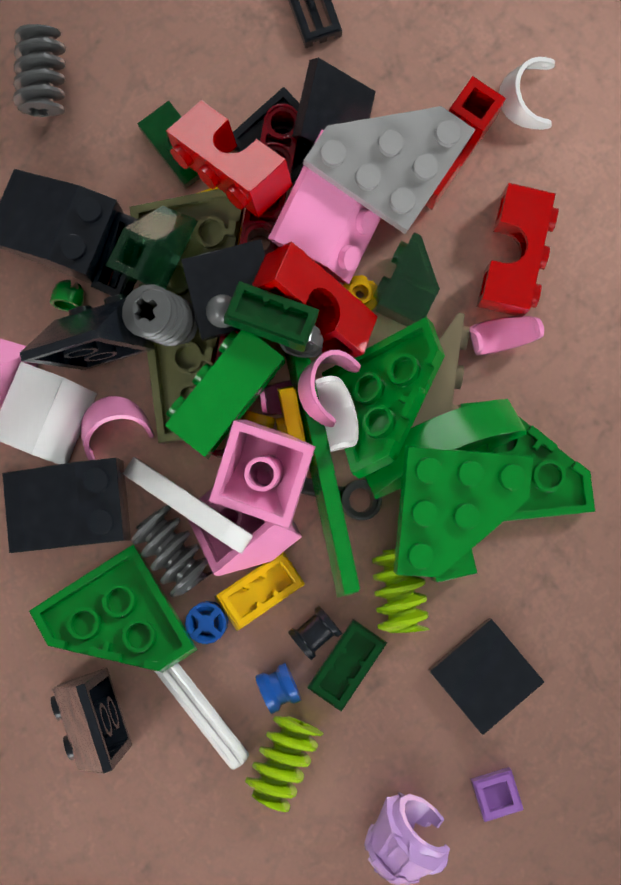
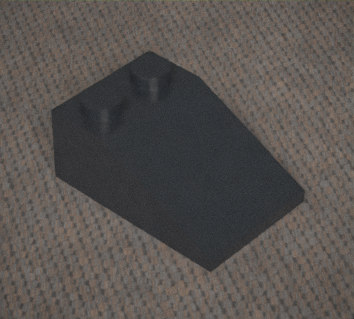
(56, 223)
(87, 338)
(66, 505)
(92, 721)

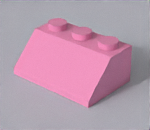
(325, 225)

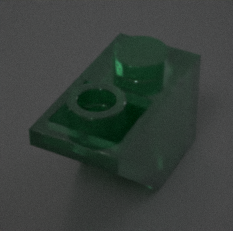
(152, 247)
(412, 286)

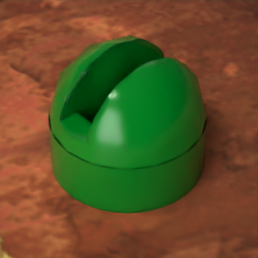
(67, 297)

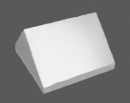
(43, 413)

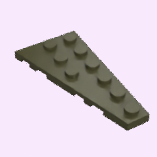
(176, 366)

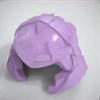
(397, 849)

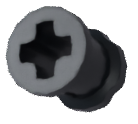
(315, 632)

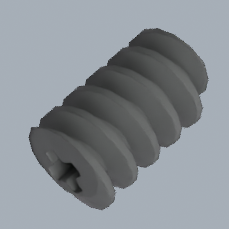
(37, 69)
(159, 316)
(170, 552)

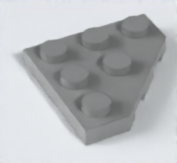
(390, 160)

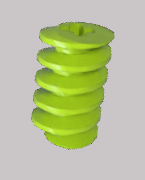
(400, 597)
(283, 763)

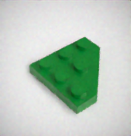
(389, 393)
(557, 481)
(453, 503)
(116, 616)

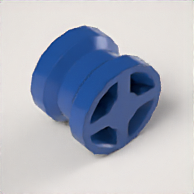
(202, 627)
(278, 688)

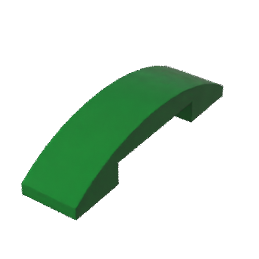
(460, 429)

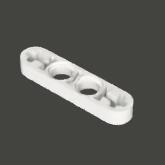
(188, 505)

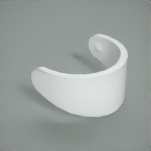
(514, 106)
(338, 402)

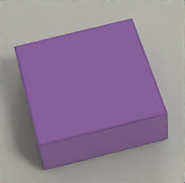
(497, 794)

